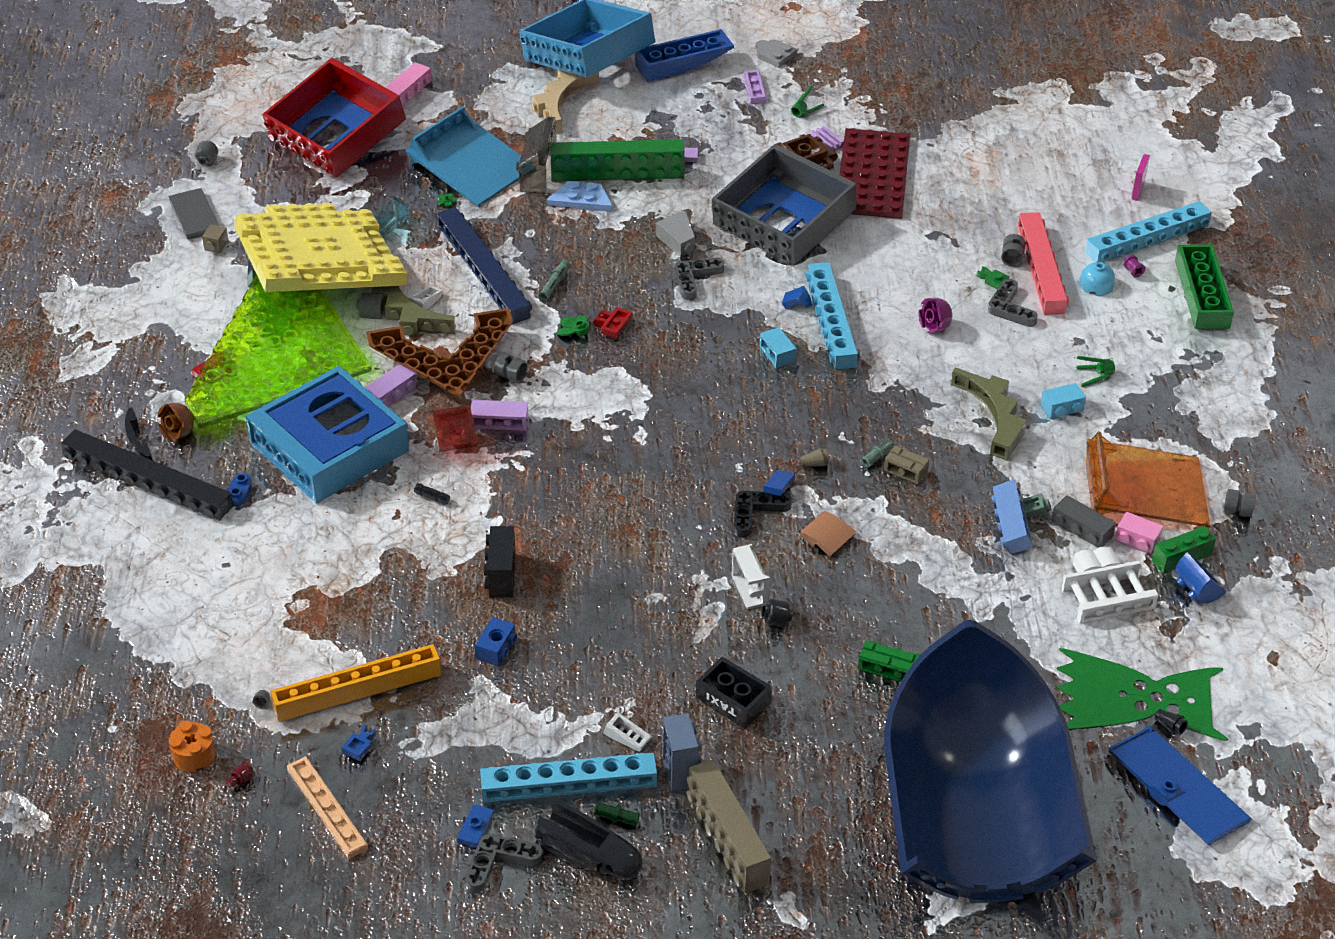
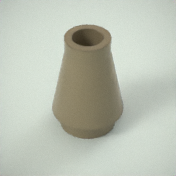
(815, 459)

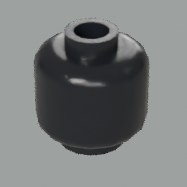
(776, 613)

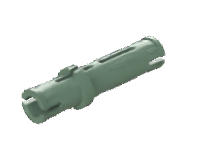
(547, 290)

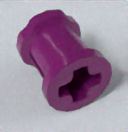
(1136, 268)

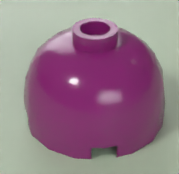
(935, 315)

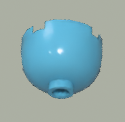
(1097, 278)

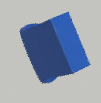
(797, 296)

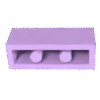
(393, 385)
(500, 415)

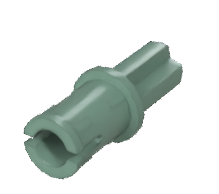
(877, 453)

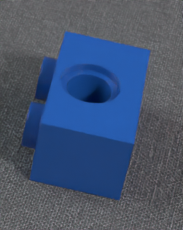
(495, 641)

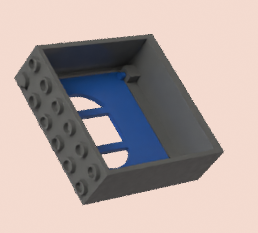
(788, 184)

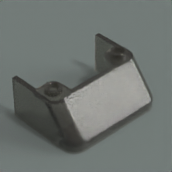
(534, 156)

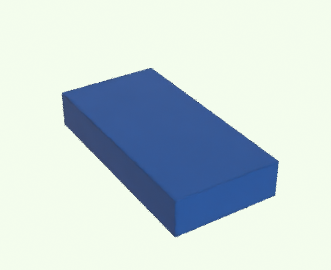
(778, 482)

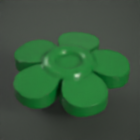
(446, 200)

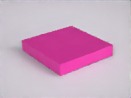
(1140, 177)

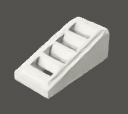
(426, 297)
(625, 724)

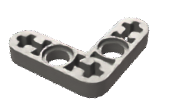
(710, 267)
(1001, 306)
(492, 853)

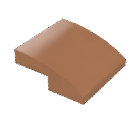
(828, 533)

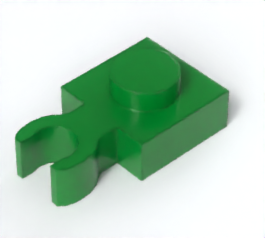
(992, 278)

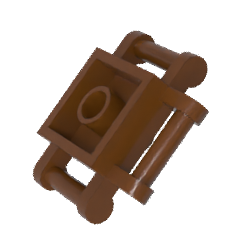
(811, 149)

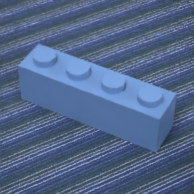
(1012, 517)

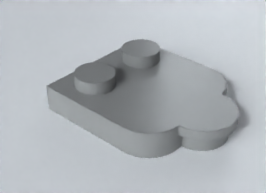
(774, 52)

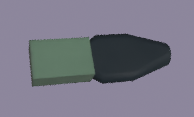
(251, 274)

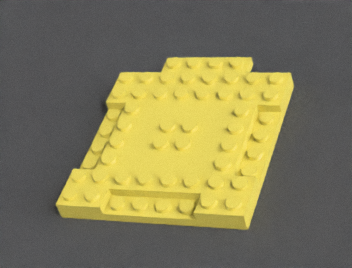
(317, 248)

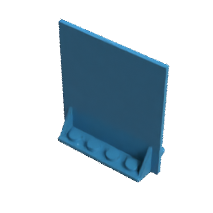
(465, 157)

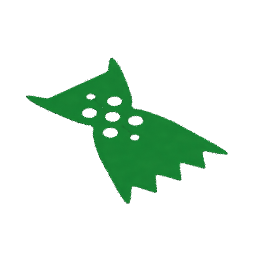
(1098, 701)

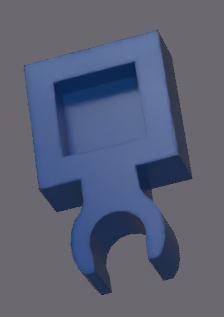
(360, 744)

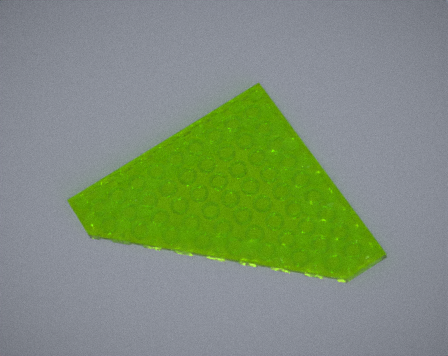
(269, 351)

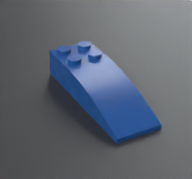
(681, 54)

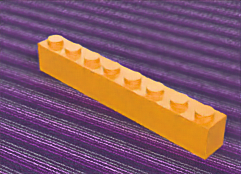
(355, 682)

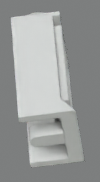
(750, 577)

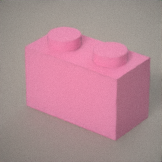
(1138, 532)

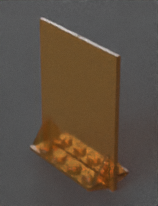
(1145, 482)

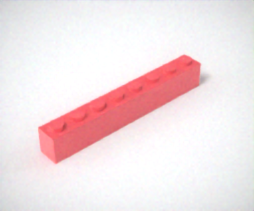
(1043, 264)

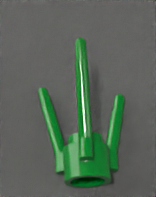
(800, 106)
(1105, 367)

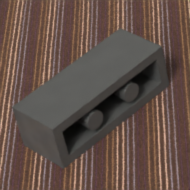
(1083, 521)

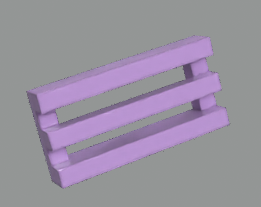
(829, 137)

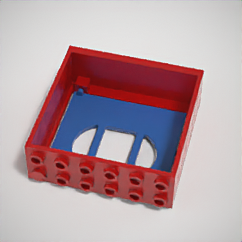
(343, 97)

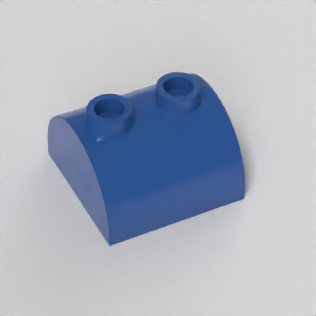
(1198, 580)

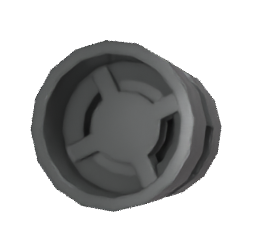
(1013, 250)
(510, 367)
(1239, 503)

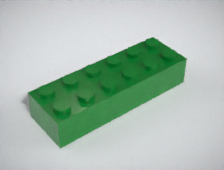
(1204, 287)

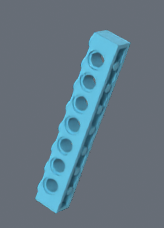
(1148, 232)
(831, 316)
(568, 777)

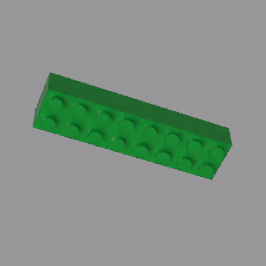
(617, 160)

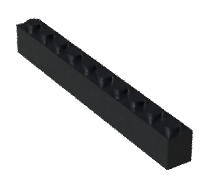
(147, 474)

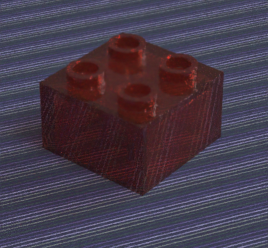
(454, 428)

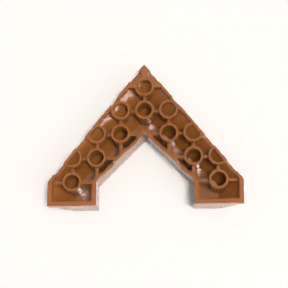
(450, 372)

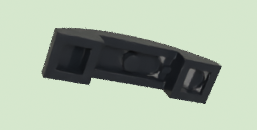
(132, 428)

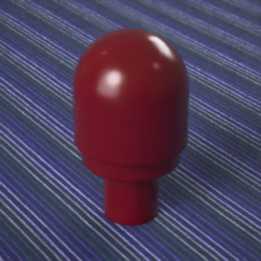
(240, 775)

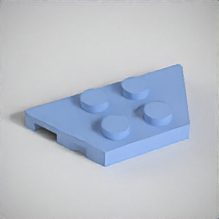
(580, 195)

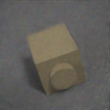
(215, 238)

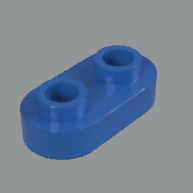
(240, 488)

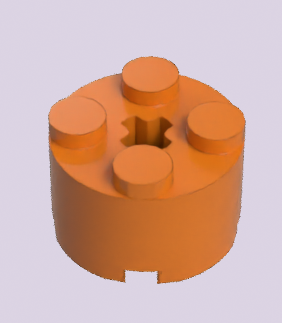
(192, 746)

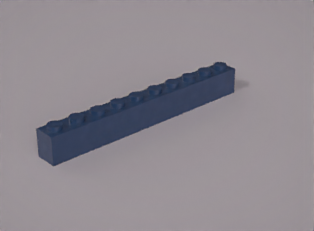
(483, 264)

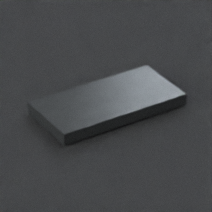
(193, 212)

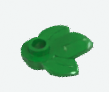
(572, 325)

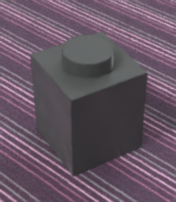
(371, 305)

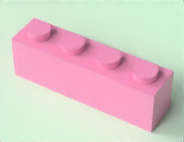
(411, 82)

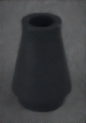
(1173, 722)

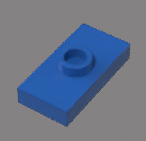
(475, 826)

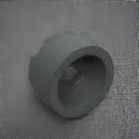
(261, 699)

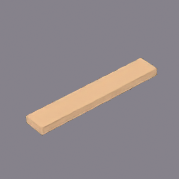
(327, 807)

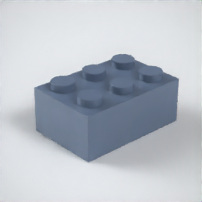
(679, 749)

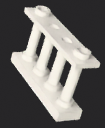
(1105, 606)

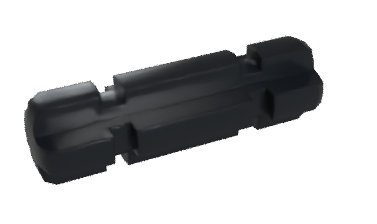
(431, 493)

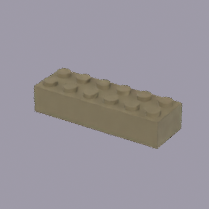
(728, 826)

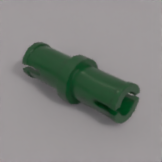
(617, 814)

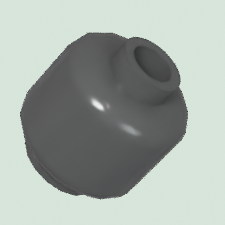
(206, 153)

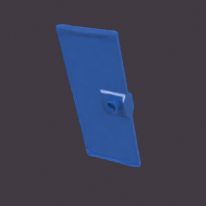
(1179, 785)

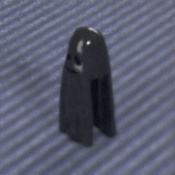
(586, 843)

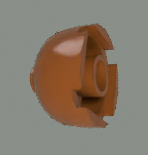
(175, 421)

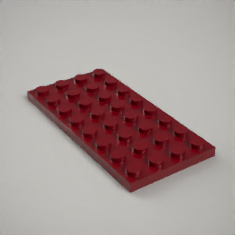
(879, 169)

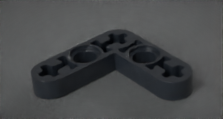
(752, 503)

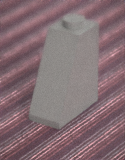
(676, 233)

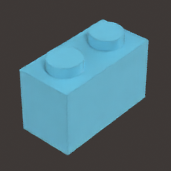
(778, 347)
(1063, 400)

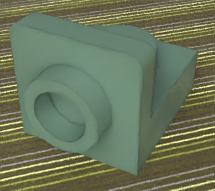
(1036, 505)

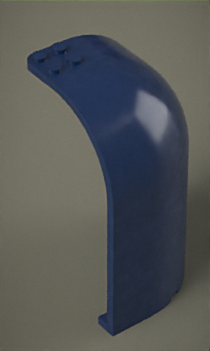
(983, 773)

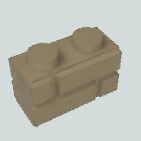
(906, 465)

